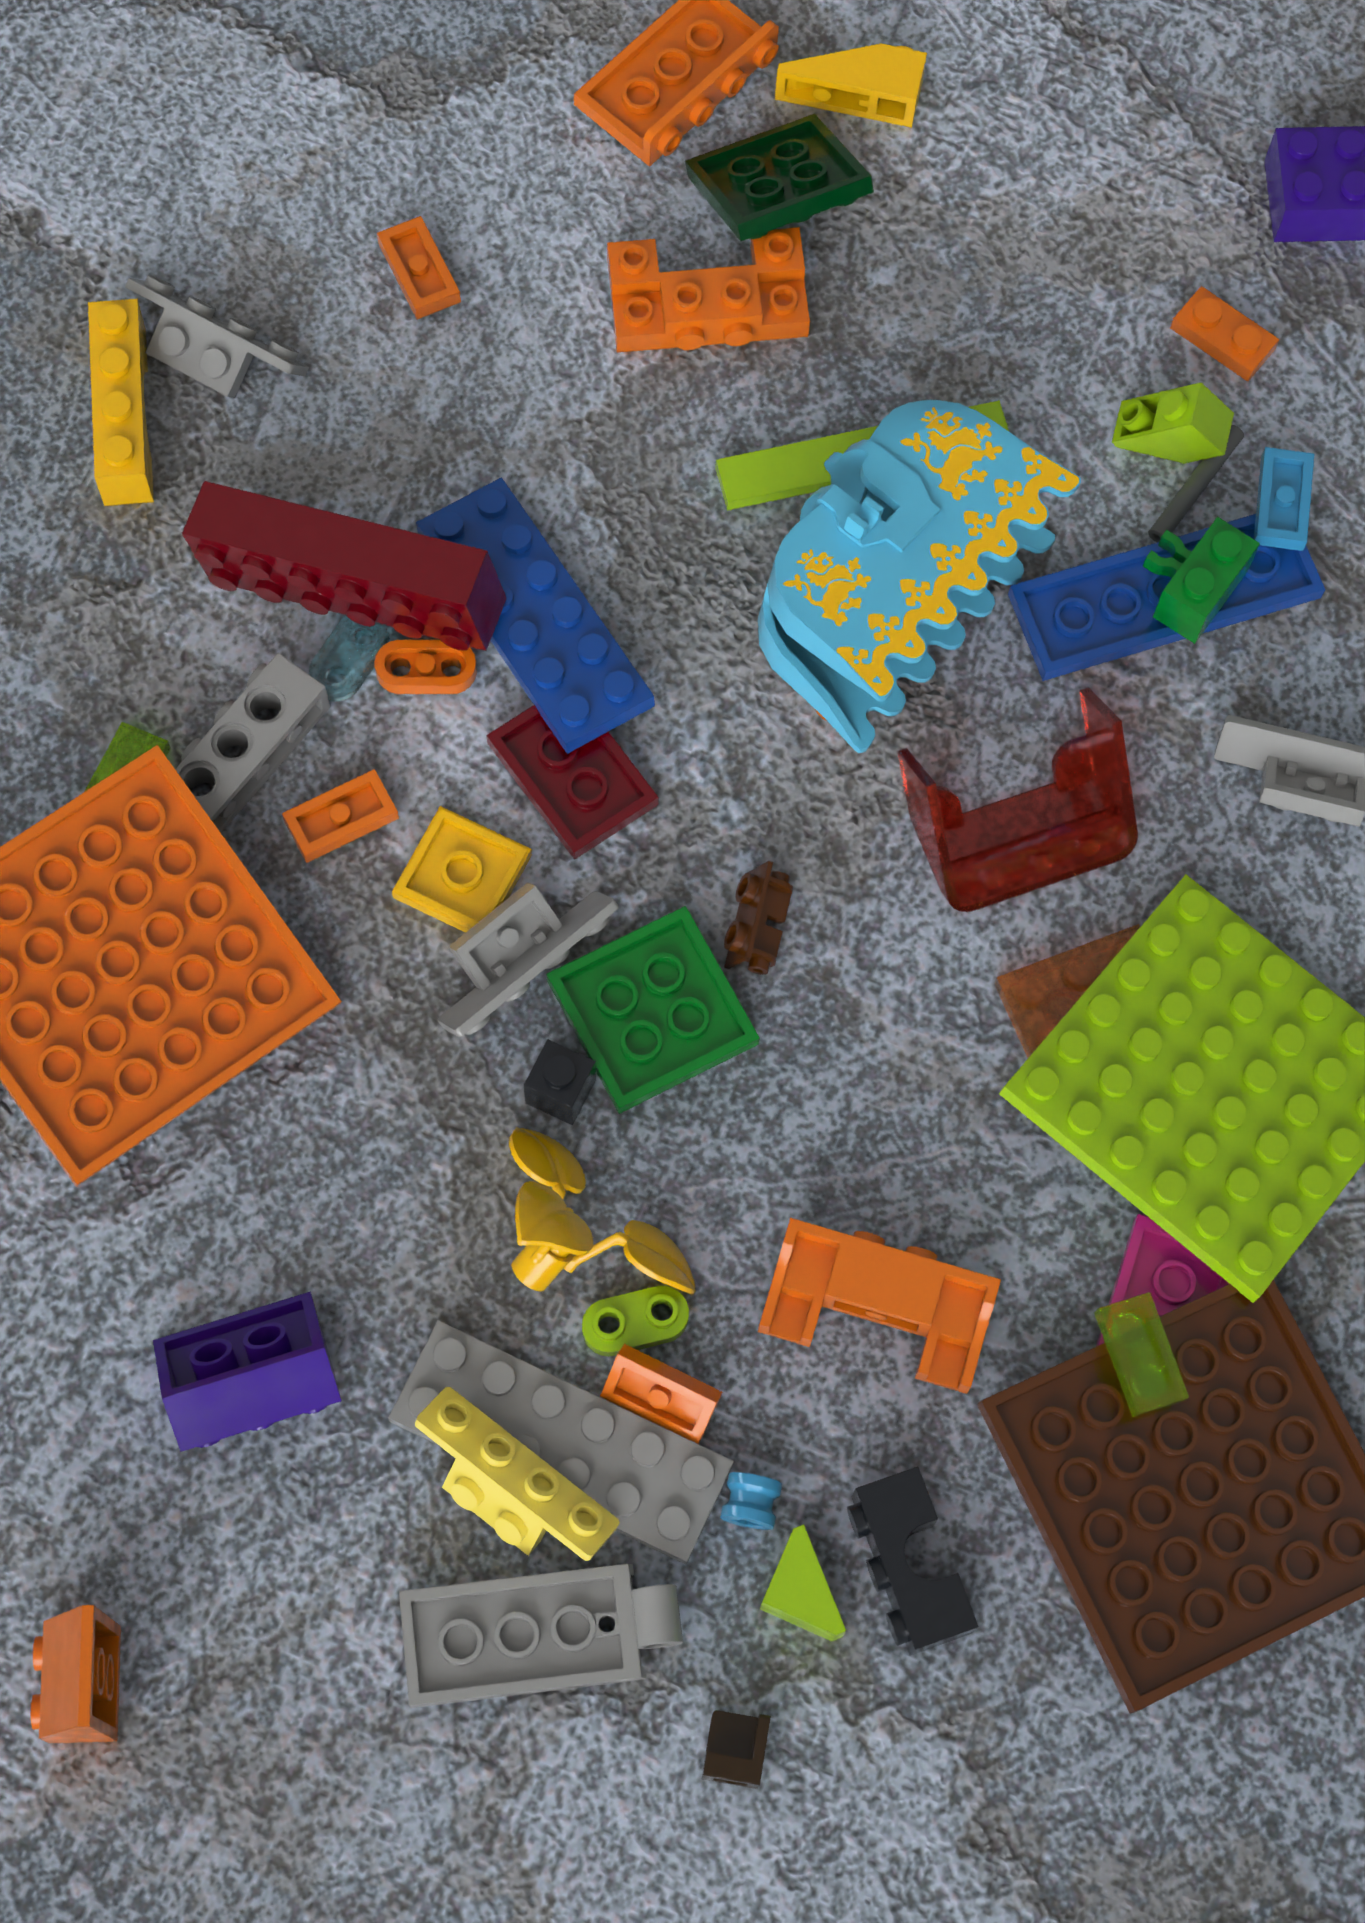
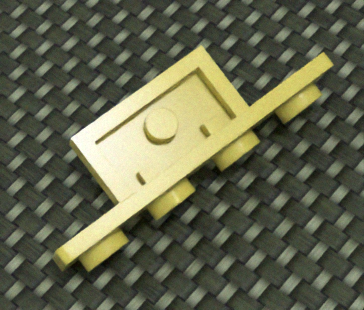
(511, 1483)

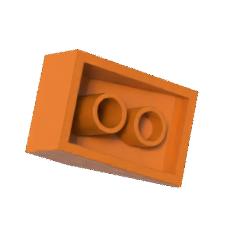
(77, 1677)

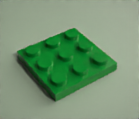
(652, 1009)

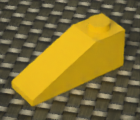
(863, 82)

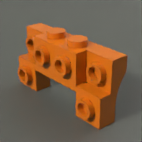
(711, 303)
(885, 1287)

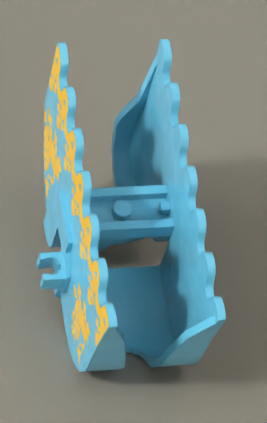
(896, 555)

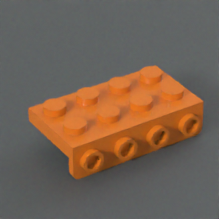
(676, 75)

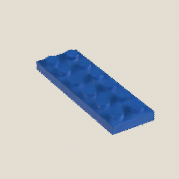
(1110, 603)
(547, 624)

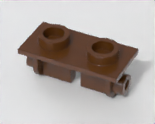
(748, 938)

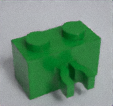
(1200, 577)

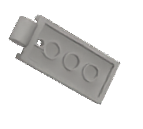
(532, 1634)

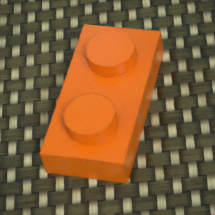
(418, 267)
(1224, 333)
(340, 815)
(661, 1393)

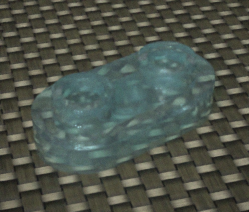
(348, 658)

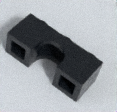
(923, 1609)

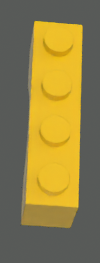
(118, 402)

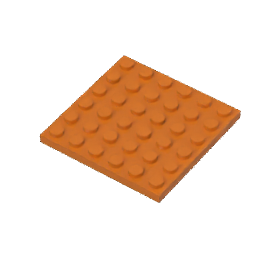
(137, 966)

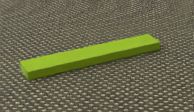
(798, 466)

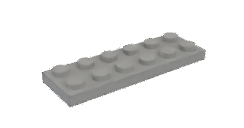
(628, 1465)

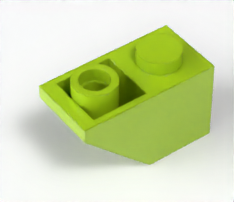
(1175, 424)

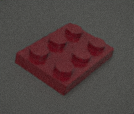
(577, 793)

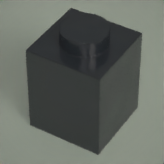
(560, 1082)

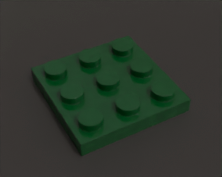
(779, 177)

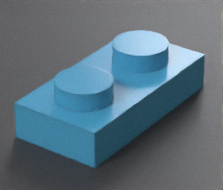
(1284, 498)

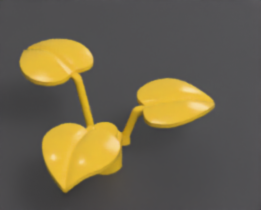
(555, 1232)

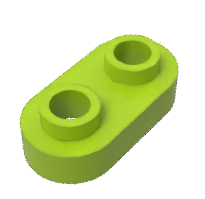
(636, 1321)

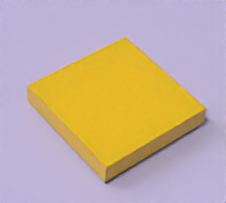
(460, 871)

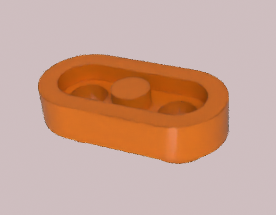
(426, 663)

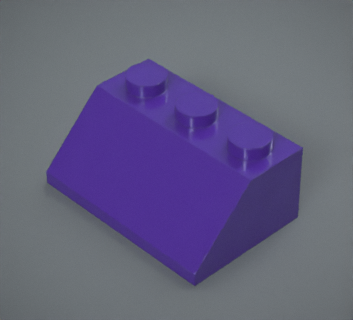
(245, 1372)

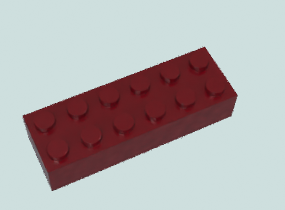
(345, 566)

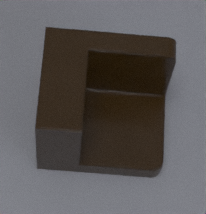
(736, 1749)

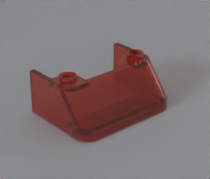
(1034, 836)

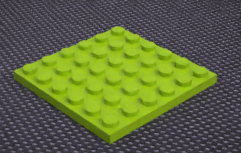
(1208, 1087)

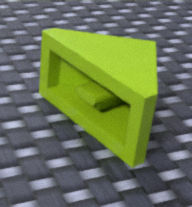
(801, 1591)

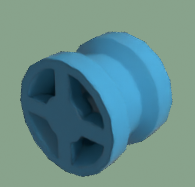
(751, 1501)

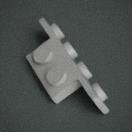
(204, 345)
(1298, 768)
(516, 946)

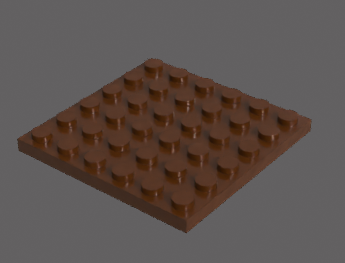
(1202, 1518)

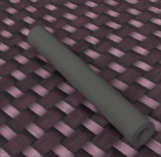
(1193, 488)

